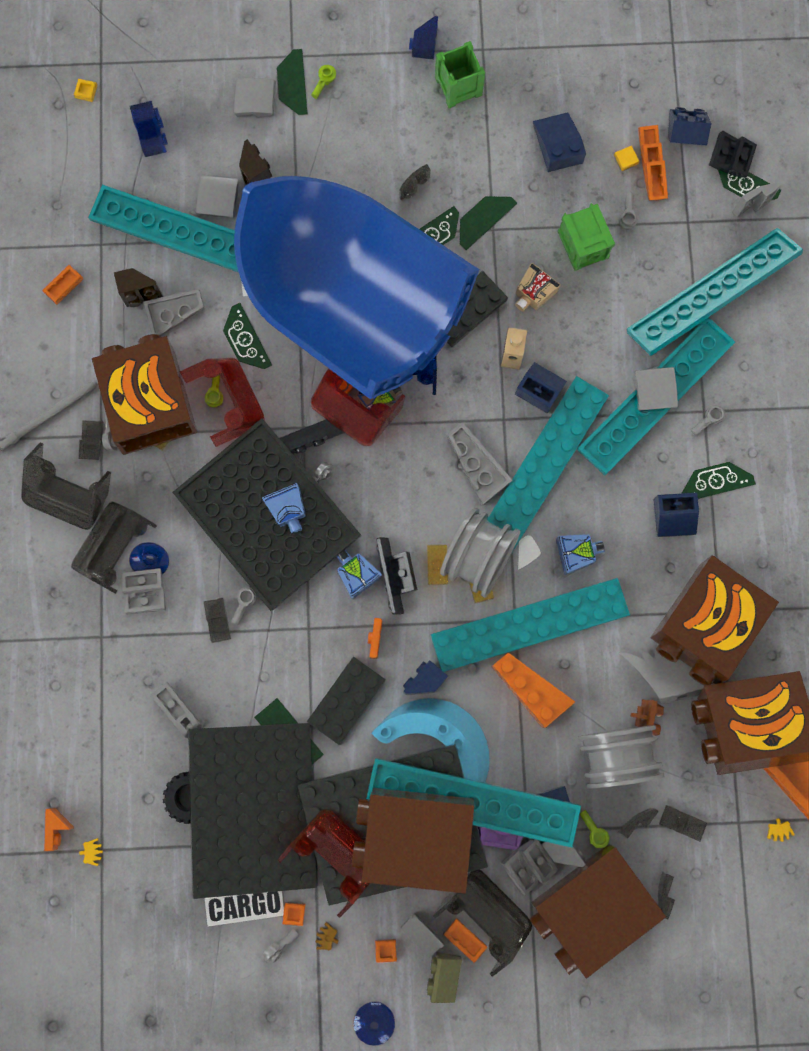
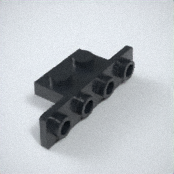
(312, 435)
(397, 573)

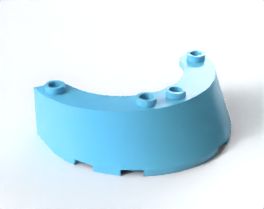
(447, 724)

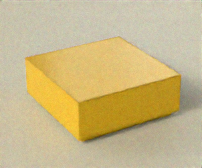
(85, 90)
(626, 158)

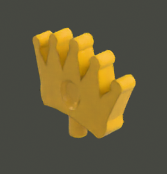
(779, 830)
(90, 852)

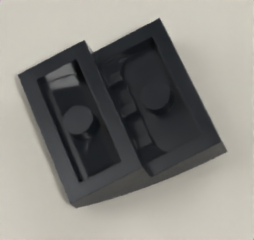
(732, 154)

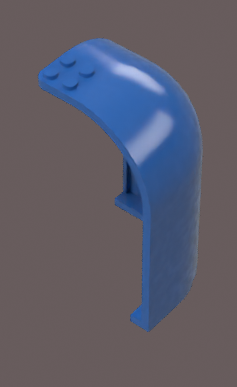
(348, 279)

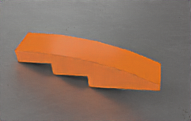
(653, 163)

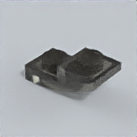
(410, 186)

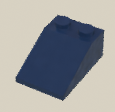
(559, 142)

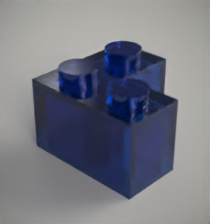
(149, 125)

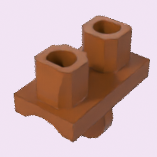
(646, 714)

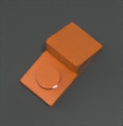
(53, 823)

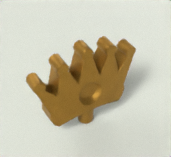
(326, 938)

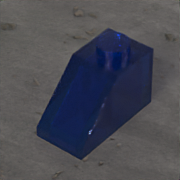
(425, 40)

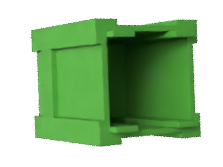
(459, 74)
(586, 237)

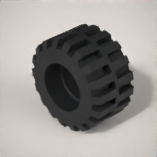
(172, 799)

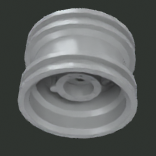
(479, 552)
(621, 757)

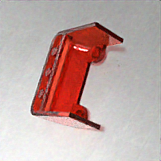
(246, 410)
(350, 415)
(335, 844)

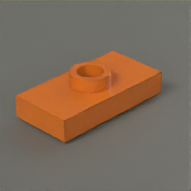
(62, 284)
(374, 638)
(465, 940)

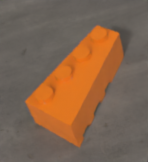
(533, 691)

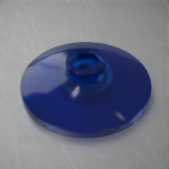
(139, 561)
(371, 1013)

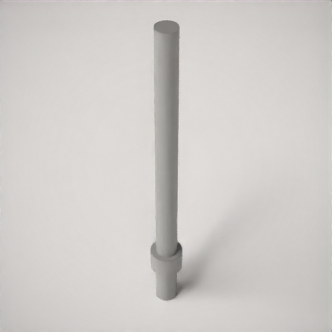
(14, 437)

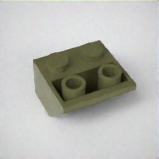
(445, 979)

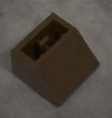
(251, 165)
(136, 287)

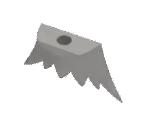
(666, 678)

